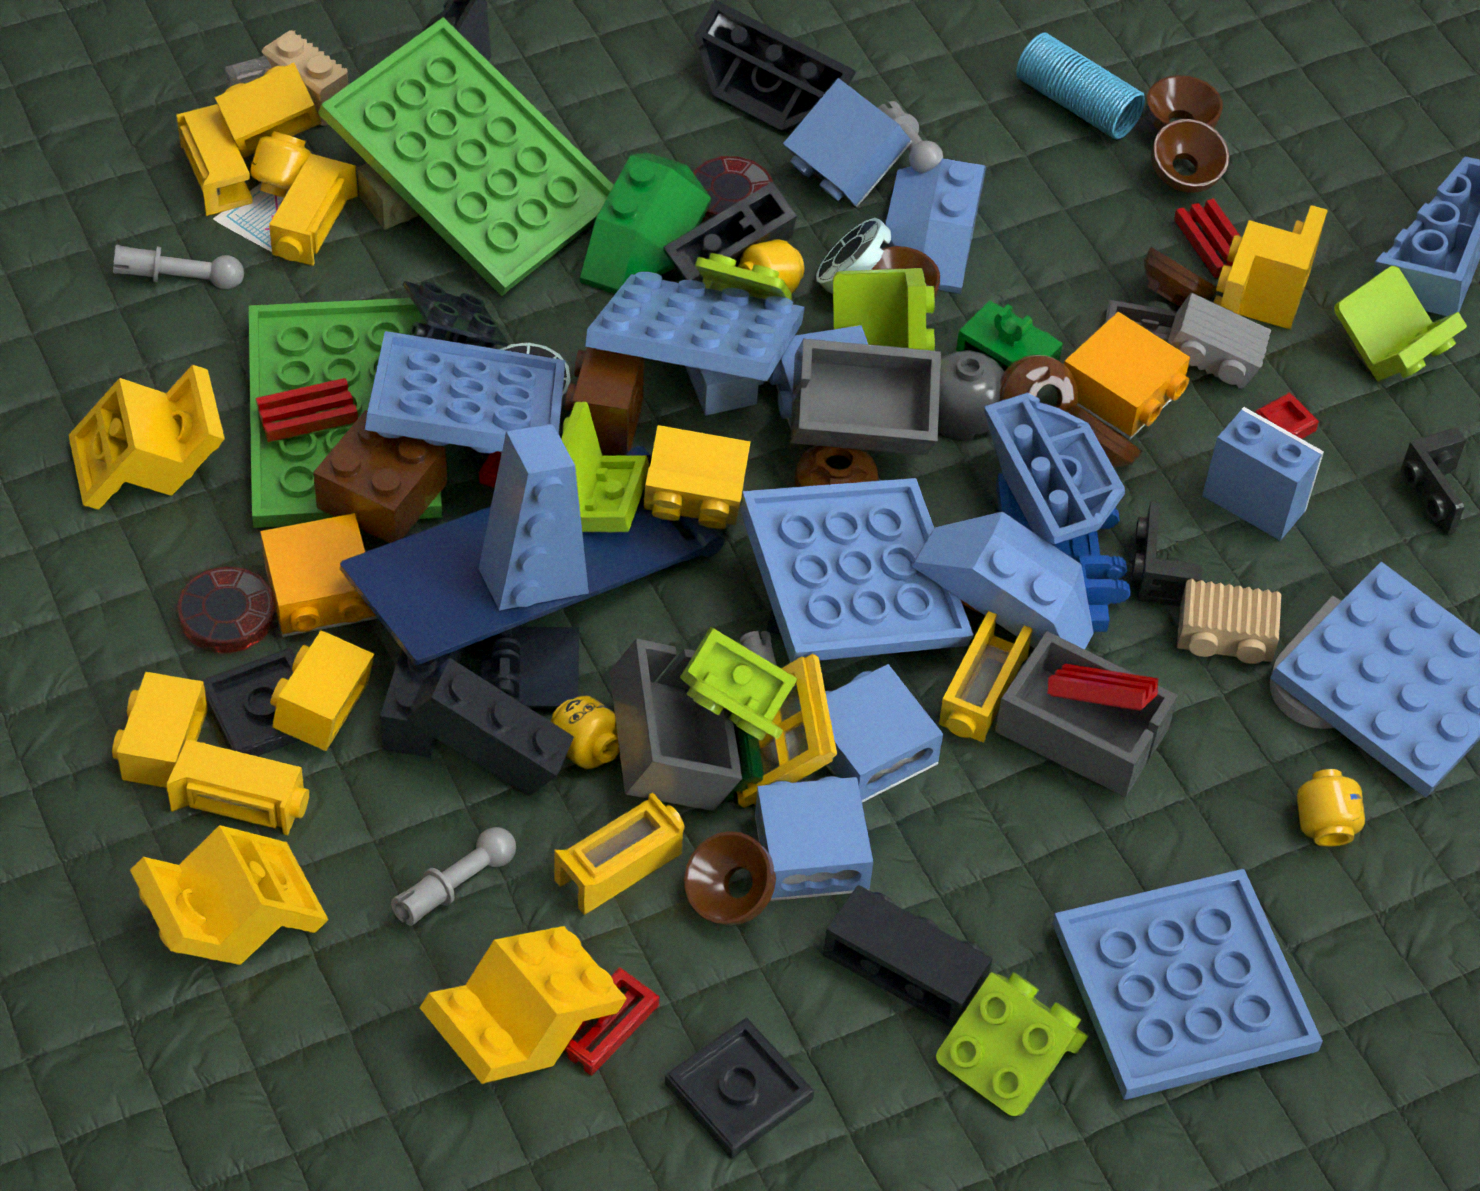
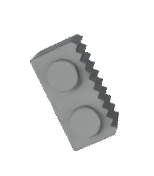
(1219, 340)

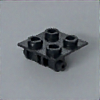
(453, 317)
(533, 664)

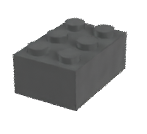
(865, 397)
(666, 736)
(1086, 737)

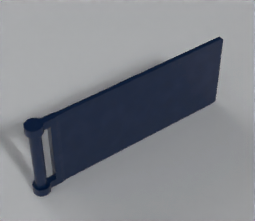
(438, 602)

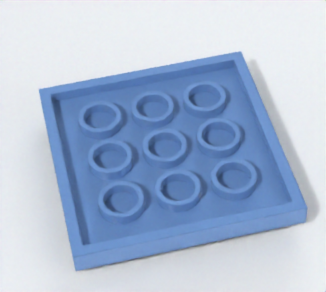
(696, 326)
(461, 392)
(844, 573)
(1392, 678)
(1185, 983)

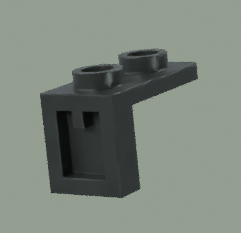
(1424, 471)
(1159, 579)

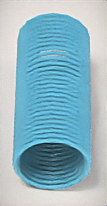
(1084, 90)

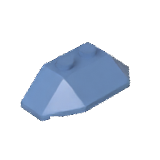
(938, 215)
(1053, 467)
(1012, 573)

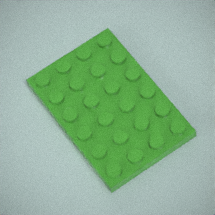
(469, 155)
(301, 348)

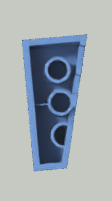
(1443, 243)
(534, 523)

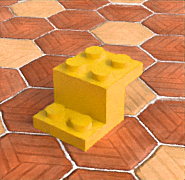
(1270, 269)
(146, 437)
(696, 477)
(228, 895)
(522, 1003)

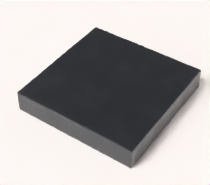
(242, 705)
(739, 1087)

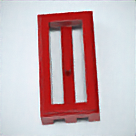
(1215, 225)
(305, 403)
(1103, 687)
(595, 1059)

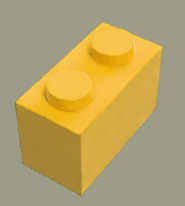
(268, 105)
(321, 689)
(159, 722)

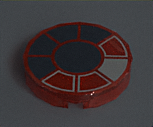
(730, 180)
(226, 609)

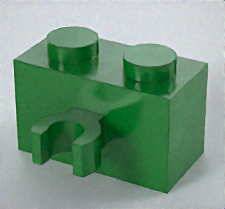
(1005, 336)

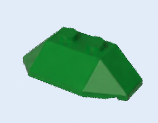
(643, 213)

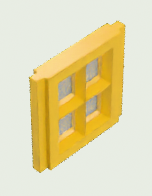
(806, 735)

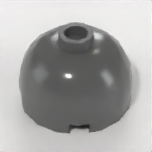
(966, 386)

